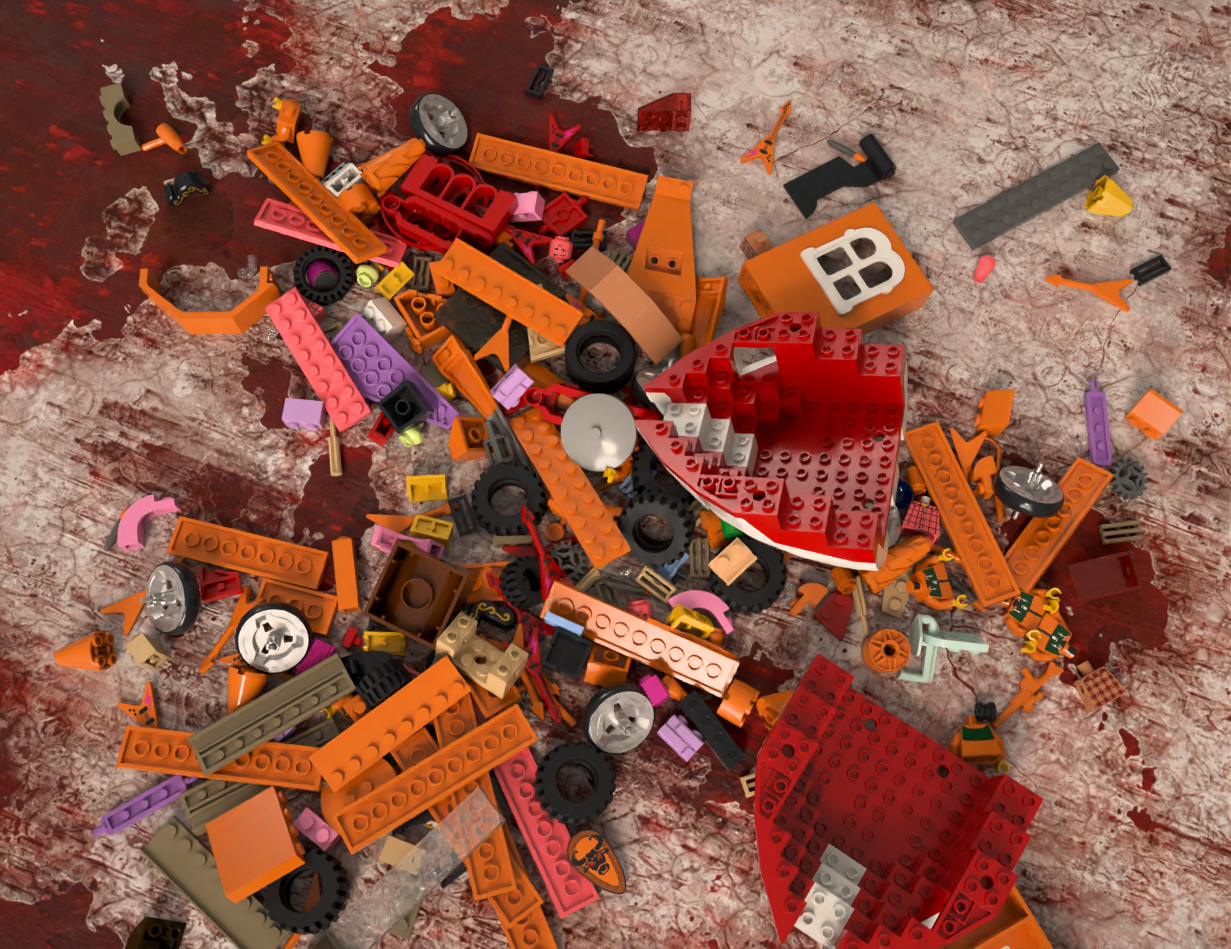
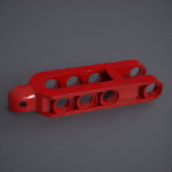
(403, 209)
(546, 398)

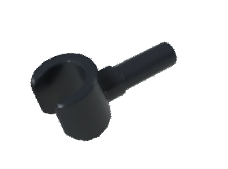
(680, 574)

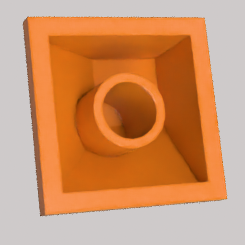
(467, 438)

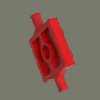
(563, 215)

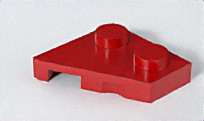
(218, 584)
(835, 614)

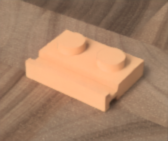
(732, 561)

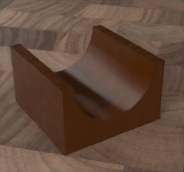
(419, 593)

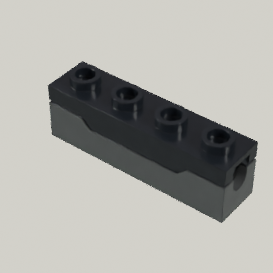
(711, 730)

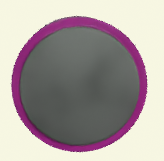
(322, 275)

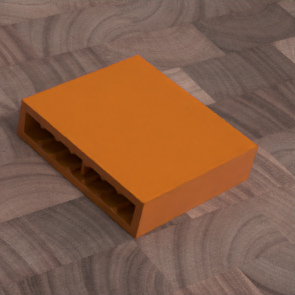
(255, 844)

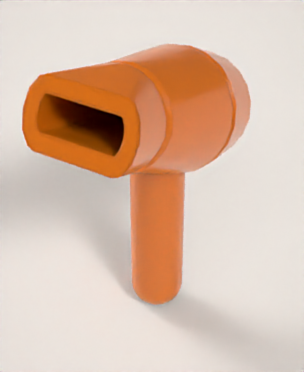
(168, 136)

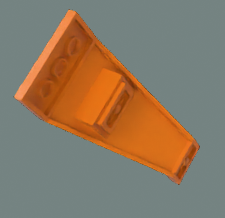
(668, 238)

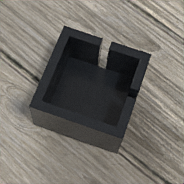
(568, 654)

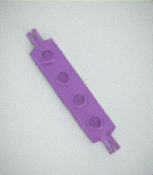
(1098, 427)
(143, 805)

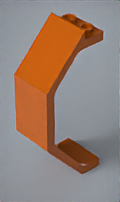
(223, 322)

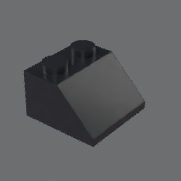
(405, 407)

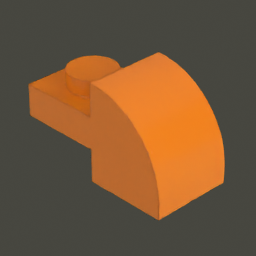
(983, 474)
(712, 525)
(810, 594)

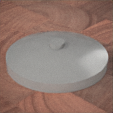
(599, 432)

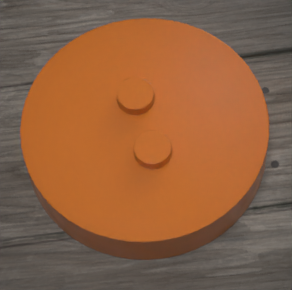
(361, 785)

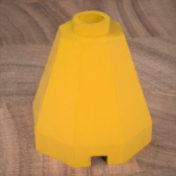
(1108, 199)

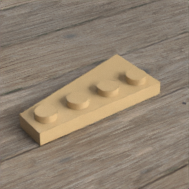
(540, 347)
(896, 595)

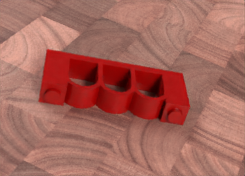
(428, 170)

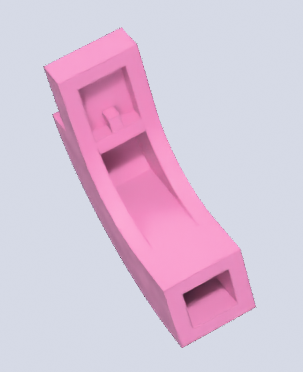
(138, 515)
(386, 538)
(707, 603)

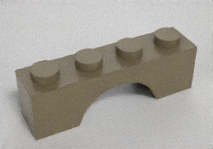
(116, 102)

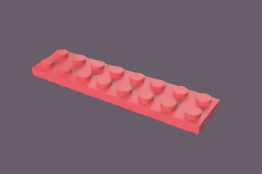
(295, 223)
(318, 360)
(543, 836)

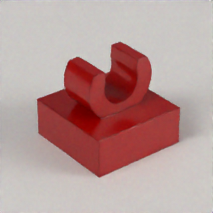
(582, 149)
(563, 267)
(350, 638)

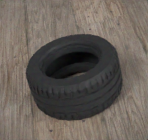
(600, 332)

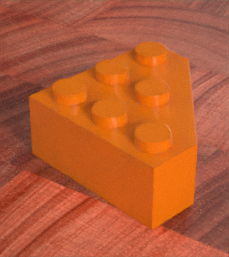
(418, 313)

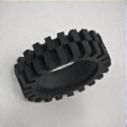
(322, 254)

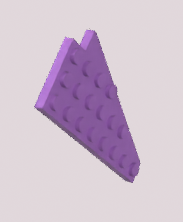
(381, 368)

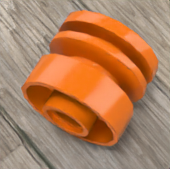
(897, 651)

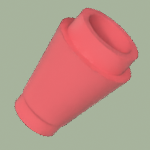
(984, 268)

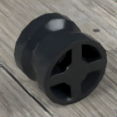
(985, 711)

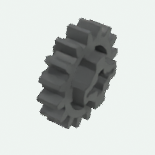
(1128, 479)
(573, 550)

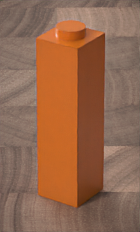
(346, 575)

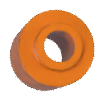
(843, 579)

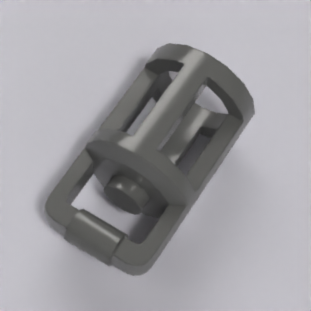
(496, 441)

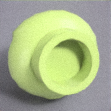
(368, 274)
(412, 436)

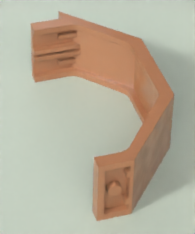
(626, 303)

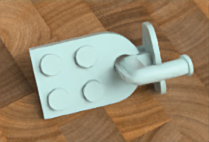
(931, 640)

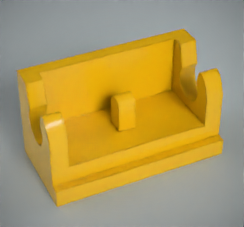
(394, 281)
(427, 488)
(431, 528)
(690, 621)
(390, 642)

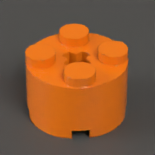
(360, 202)
(737, 702)

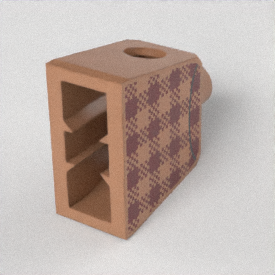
(755, 244)
(1097, 686)

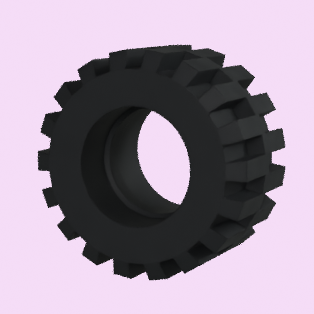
(513, 584)
(383, 682)

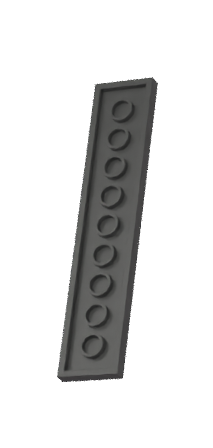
(1035, 196)

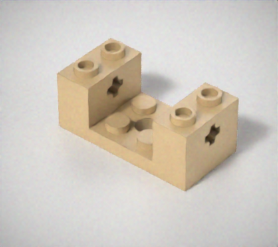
(464, 646)

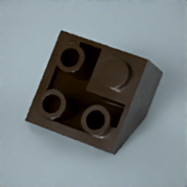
(156, 934)

